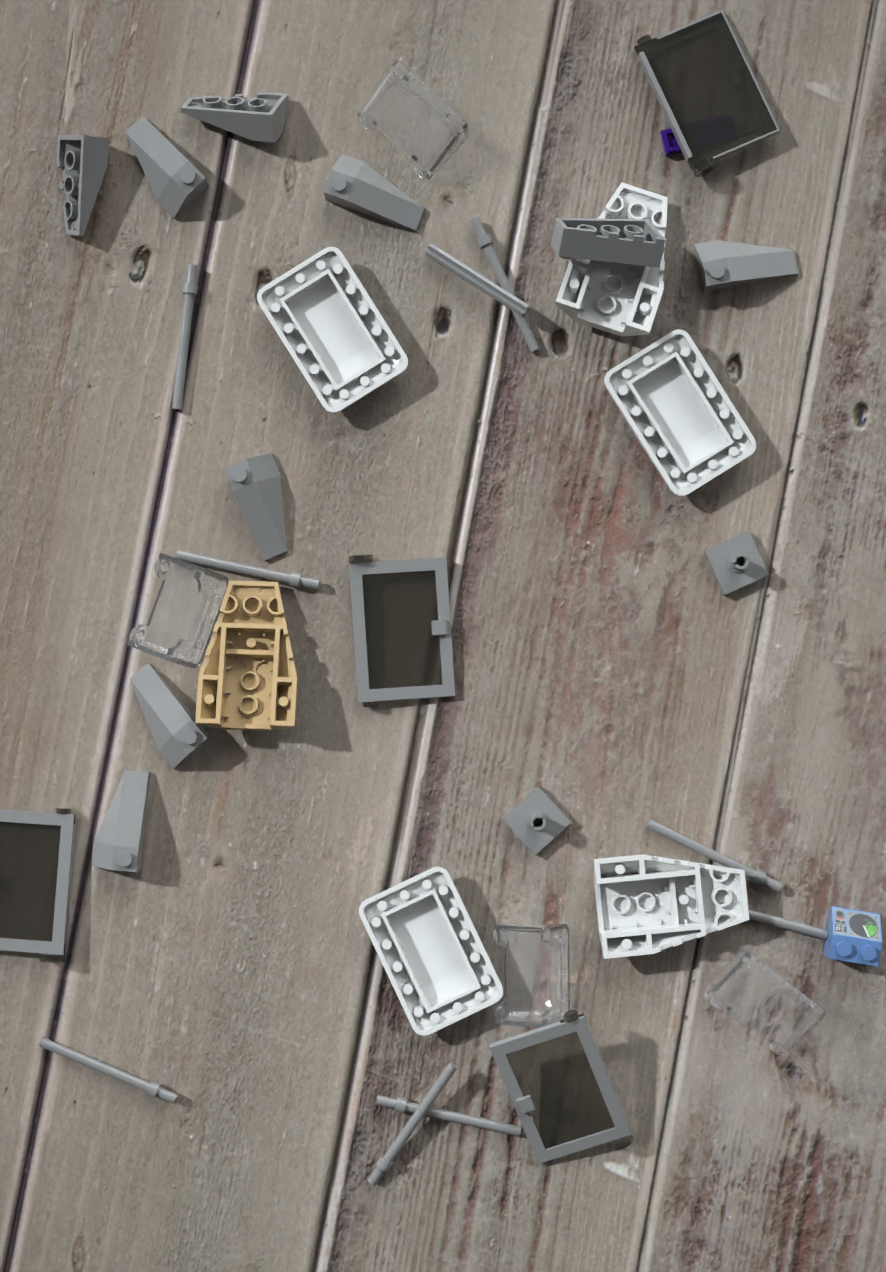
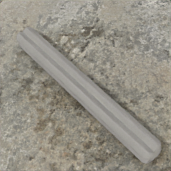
(477, 280)

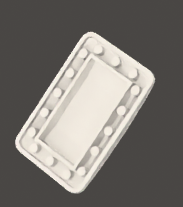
(332, 329)
(679, 412)
(431, 951)

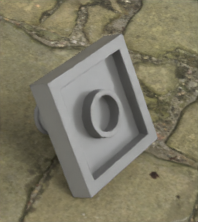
(736, 563)
(536, 820)

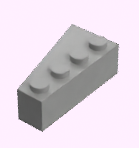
(608, 240)

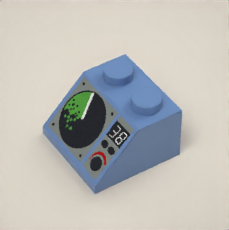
(853, 936)

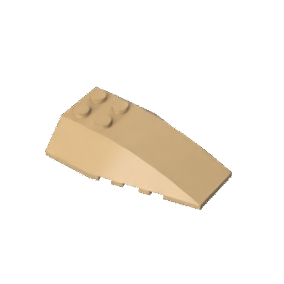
(249, 664)

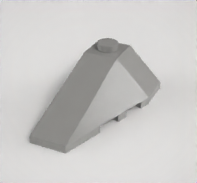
(252, 118)
(83, 169)
(168, 171)
(368, 192)
(737, 264)
(259, 494)
(167, 717)
(122, 832)

